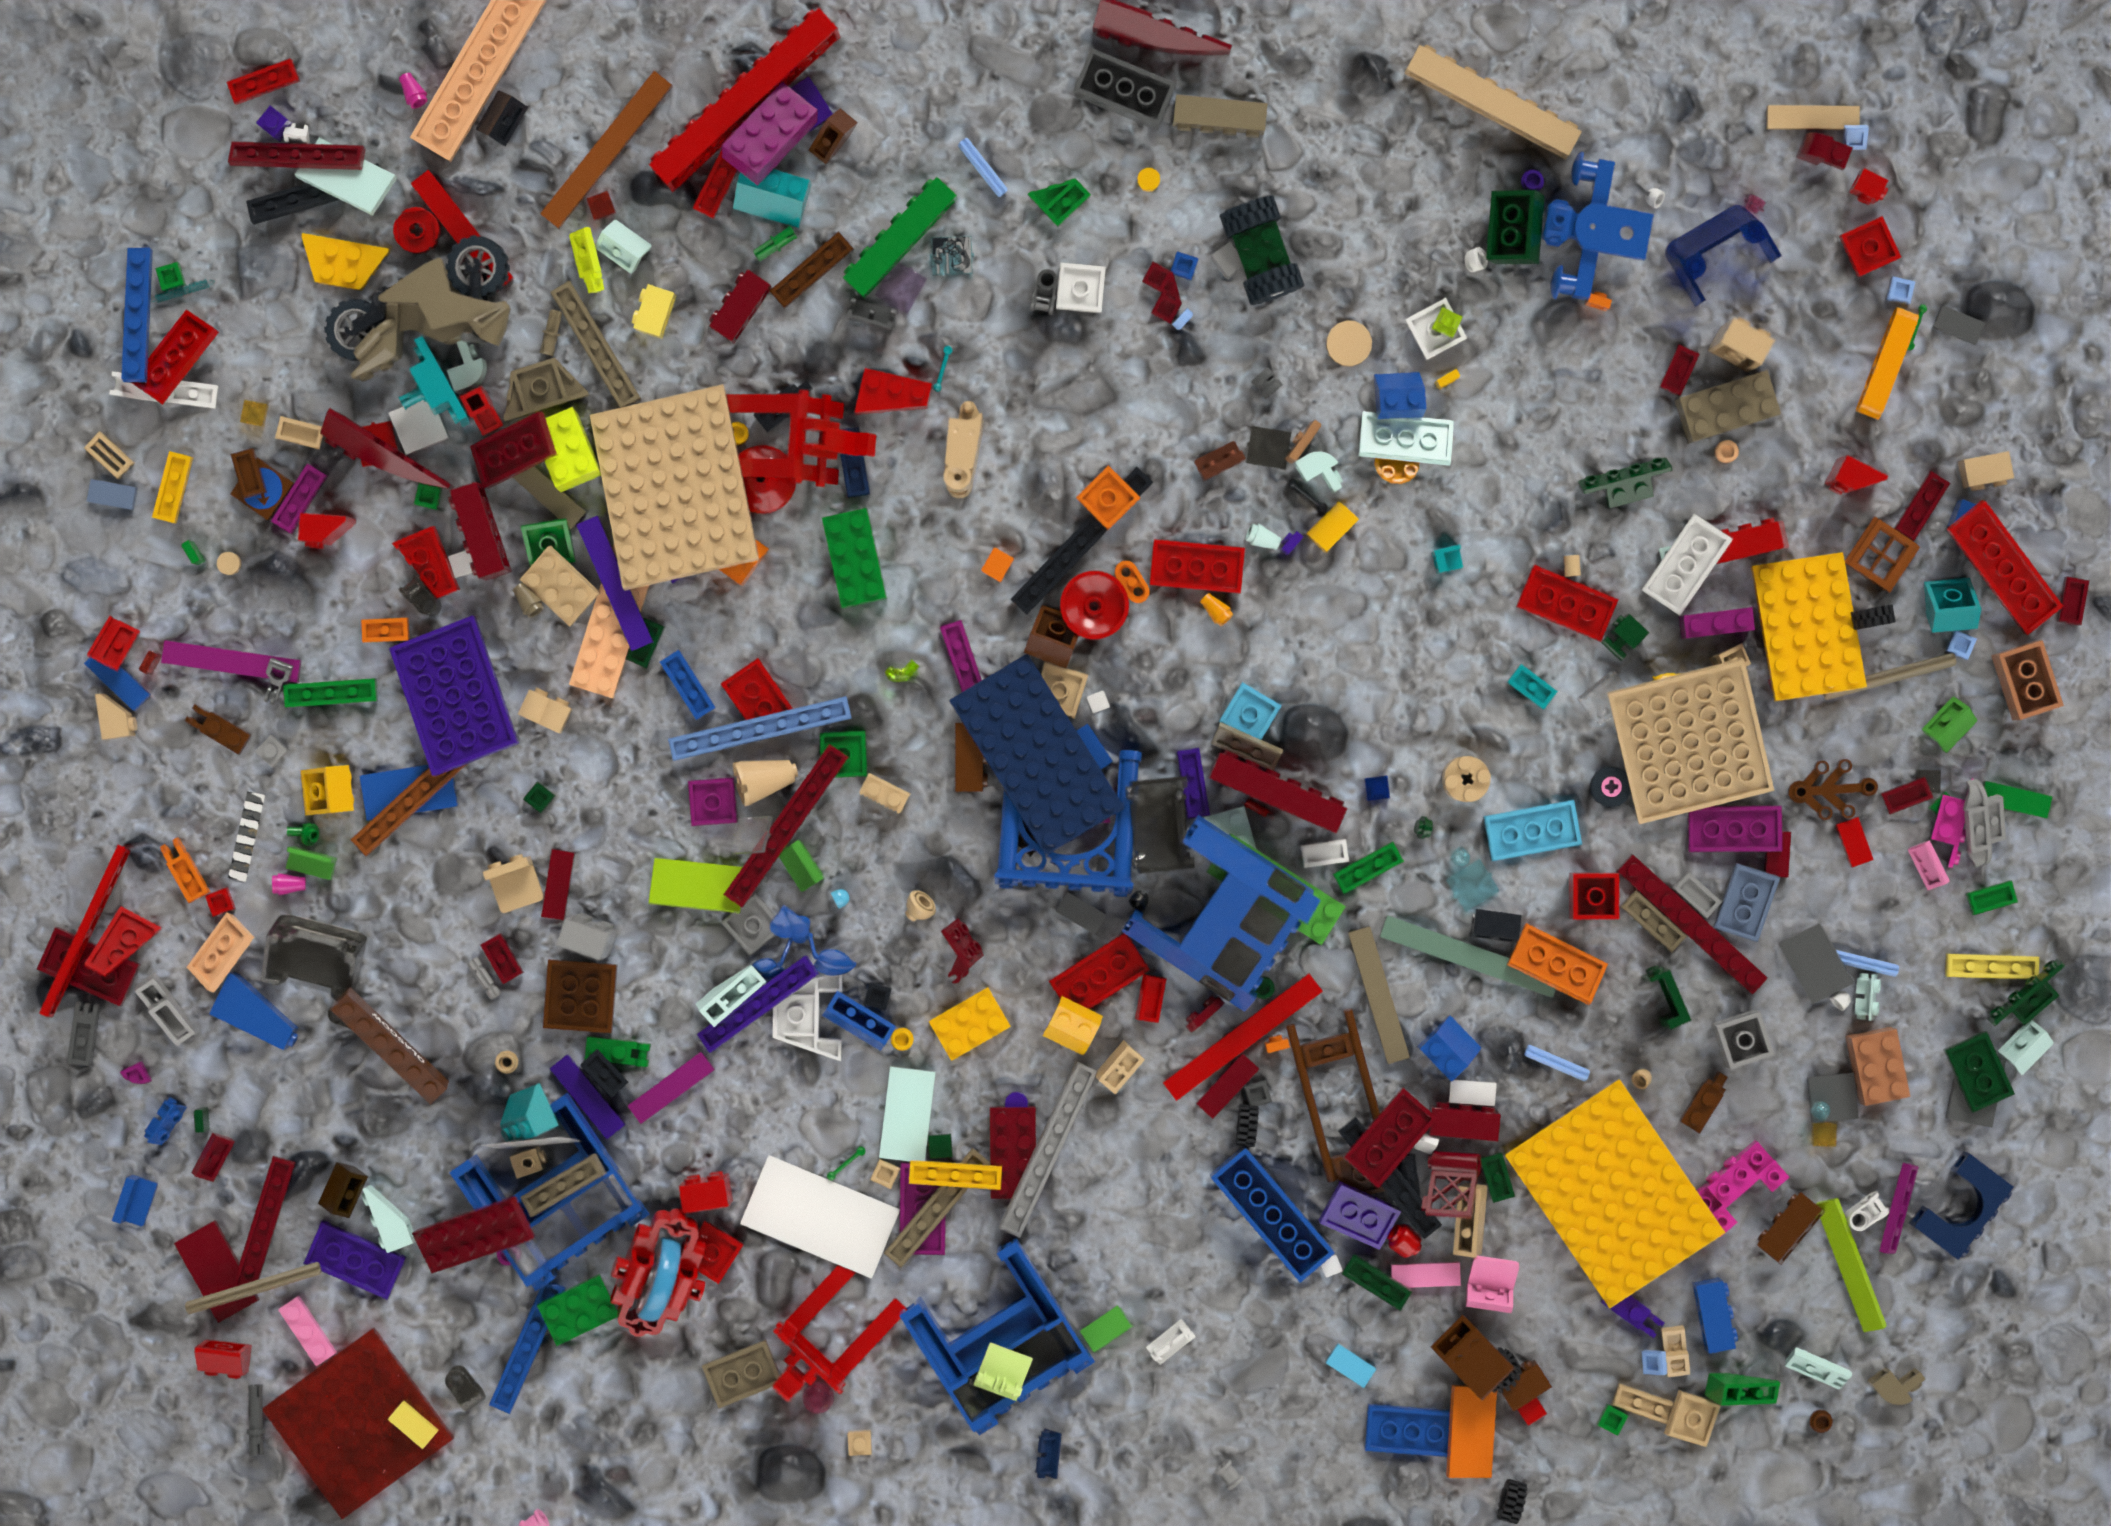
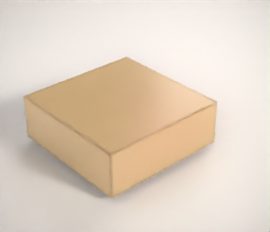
(885, 1173)

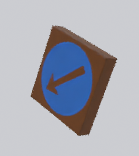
(277, 490)

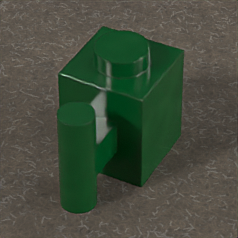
(1628, 633)

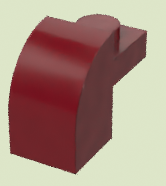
(1821, 148)

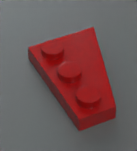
(427, 556)

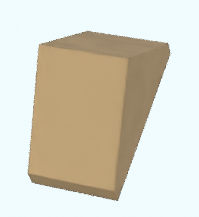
(1730, 654)

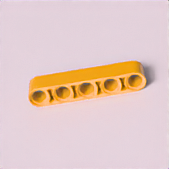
(1887, 363)

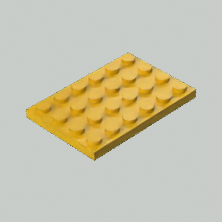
(1808, 627)

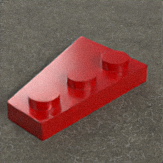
(120, 940)

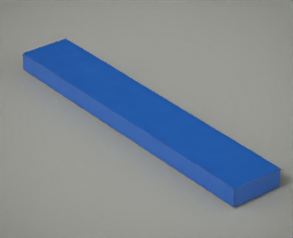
(523, 1353)

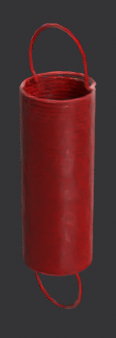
(1256, 807)

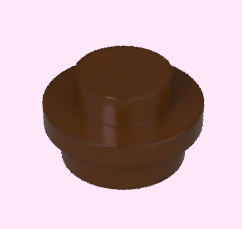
(1820, 1421)

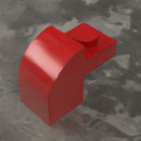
(482, 410)

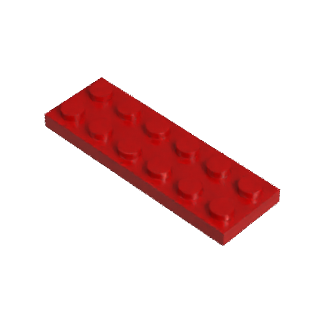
(2004, 567)

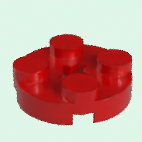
(406, 222)

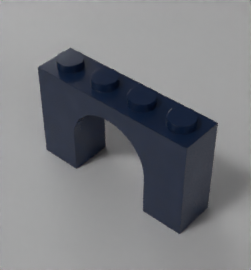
(1990, 1193)

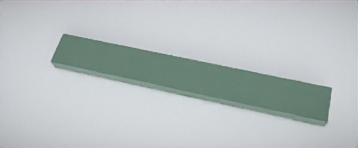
(1459, 953)

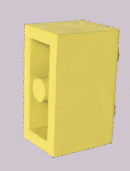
(654, 311)

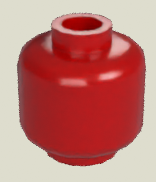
(1404, 1240)

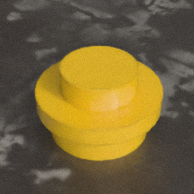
(902, 1039)

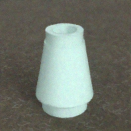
(1262, 537)

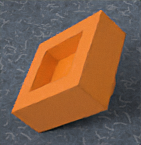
(1598, 301)
(1276, 1043)

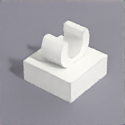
(296, 135)

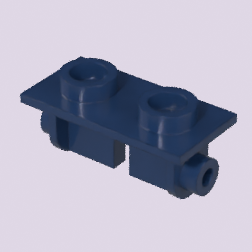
(1049, 1447)

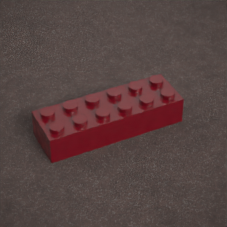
(1277, 792)

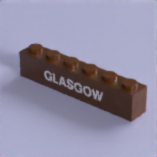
(390, 1045)

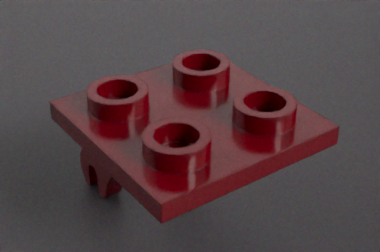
(964, 946)

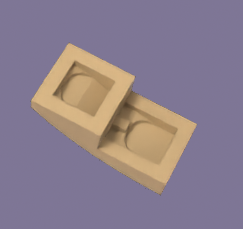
(1676, 1351)

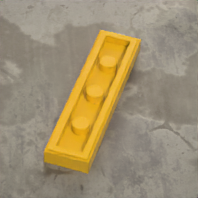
(955, 1174)

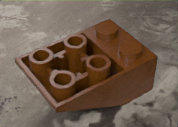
(1472, 1357)

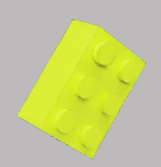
(574, 458)

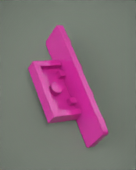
(1950, 826)

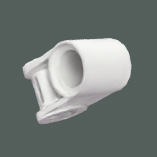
(1870, 1211)

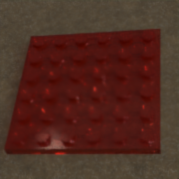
(341, 1423)

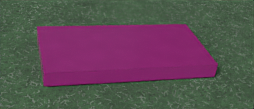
(1735, 829)
(911, 1201)

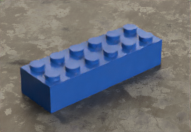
(1272, 1213)

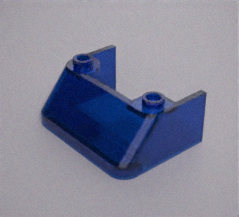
(1687, 250)

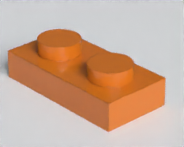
(385, 630)

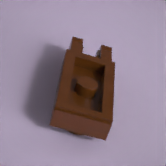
(220, 730)

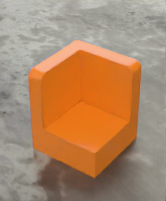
(997, 564)

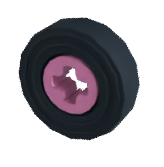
(1602, 778)

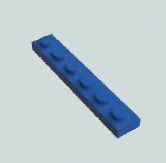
(137, 315)

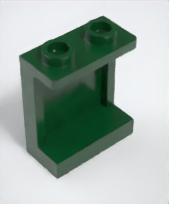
(1679, 1013)

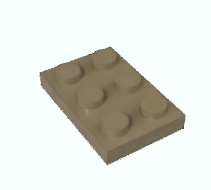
(741, 1373)

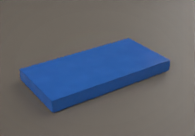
(383, 787)
(1407, 1430)

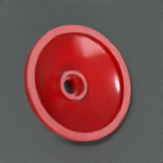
(772, 492)
(1100, 589)

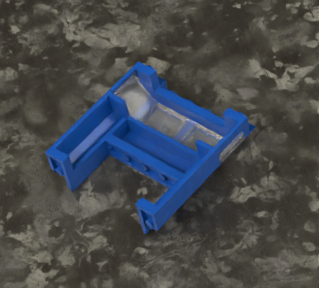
(570, 1223)

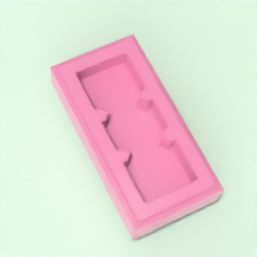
(1928, 865)

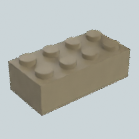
(1727, 407)

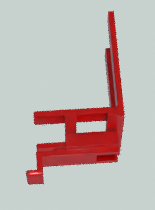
(831, 438)
(790, 1333)

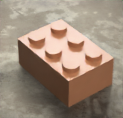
(2027, 680)
(1877, 1066)

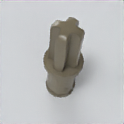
(551, 333)

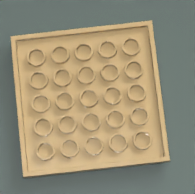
(1690, 741)

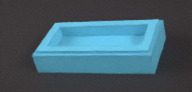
(1350, 1365)

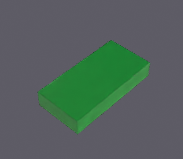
(1992, 897)

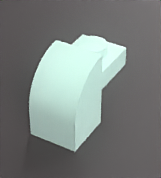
(471, 372)
(1319, 463)

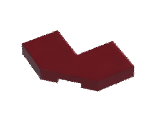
(1169, 300)

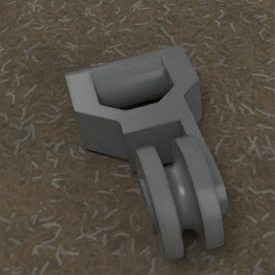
(273, 695)

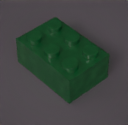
(1515, 227)

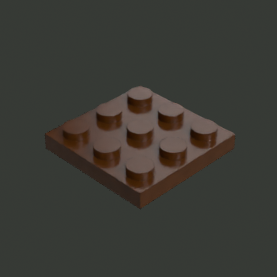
(580, 996)

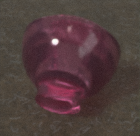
(818, 1397)

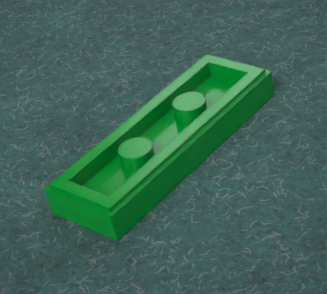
(2020, 800)
(1368, 867)

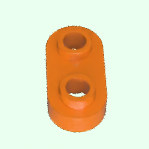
(1133, 581)

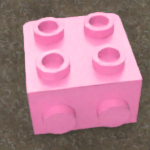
(1491, 1284)

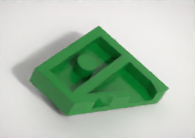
(1060, 200)

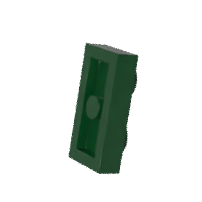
(1497, 1177)

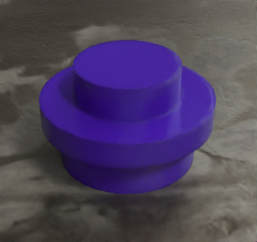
(1532, 180)

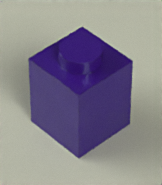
(273, 123)

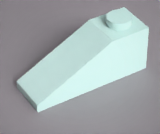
(729, 995)

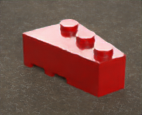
(889, 392)
(1755, 540)

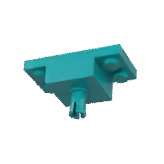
(432, 386)

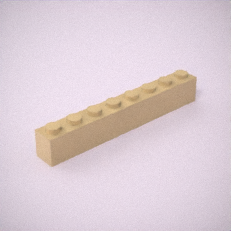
(1493, 102)

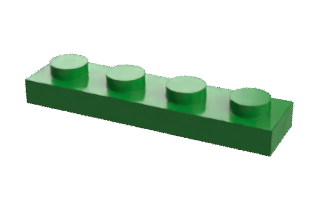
(330, 692)

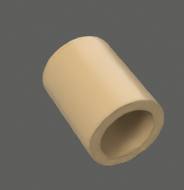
(1572, 565)

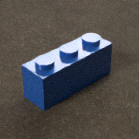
(858, 1020)
(1715, 1315)

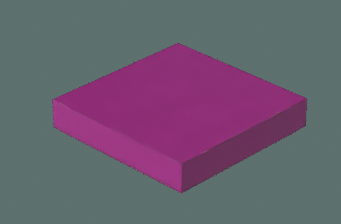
(712, 801)

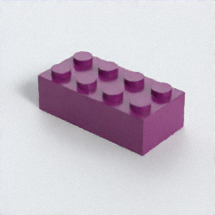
(769, 133)

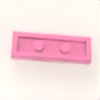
(1427, 1274)

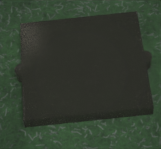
(1268, 447)

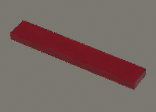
(296, 155)
(264, 1221)

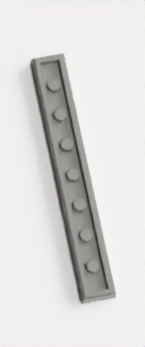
(1047, 1149)

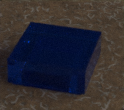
(1377, 788)

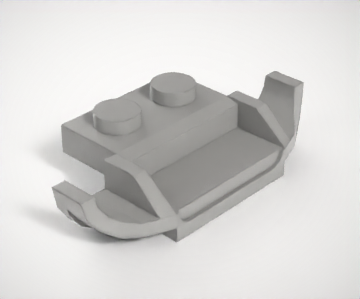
(1983, 822)

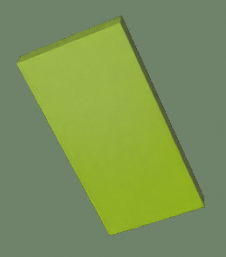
(692, 885)

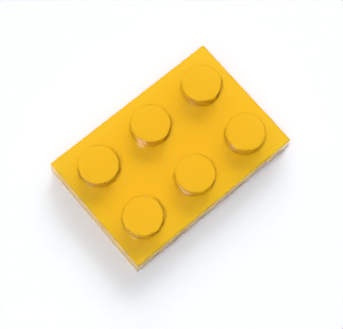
(969, 1023)

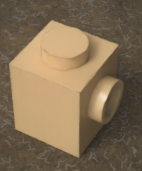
(528, 1161)

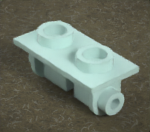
(1868, 1005)

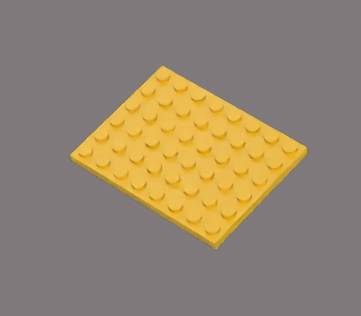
(1614, 1193)

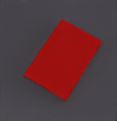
(755, 692)

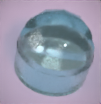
(1460, 856)
(1820, 1110)

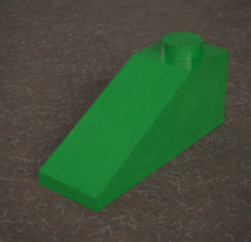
(1737, 1389)

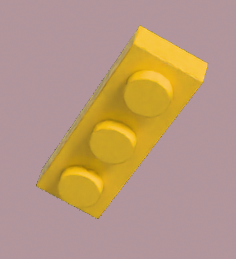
(172, 487)

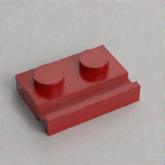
(113, 643)

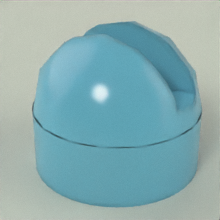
(840, 897)

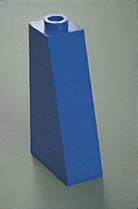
(252, 1012)

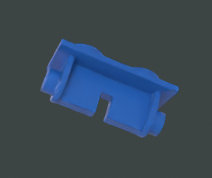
(159, 1130)

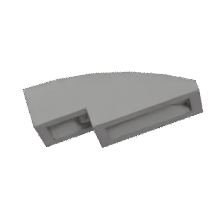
(164, 1009)

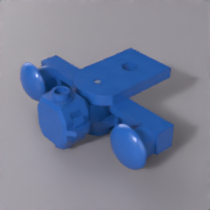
(1594, 228)

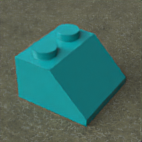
(1951, 605)

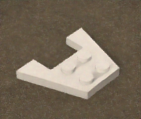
(798, 1018)

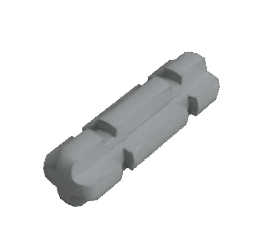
(484, 978)

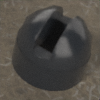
(1139, 900)

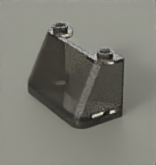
(1159, 824)
(313, 954)

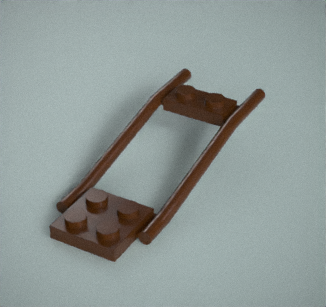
(1319, 1053)

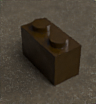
(342, 1190)

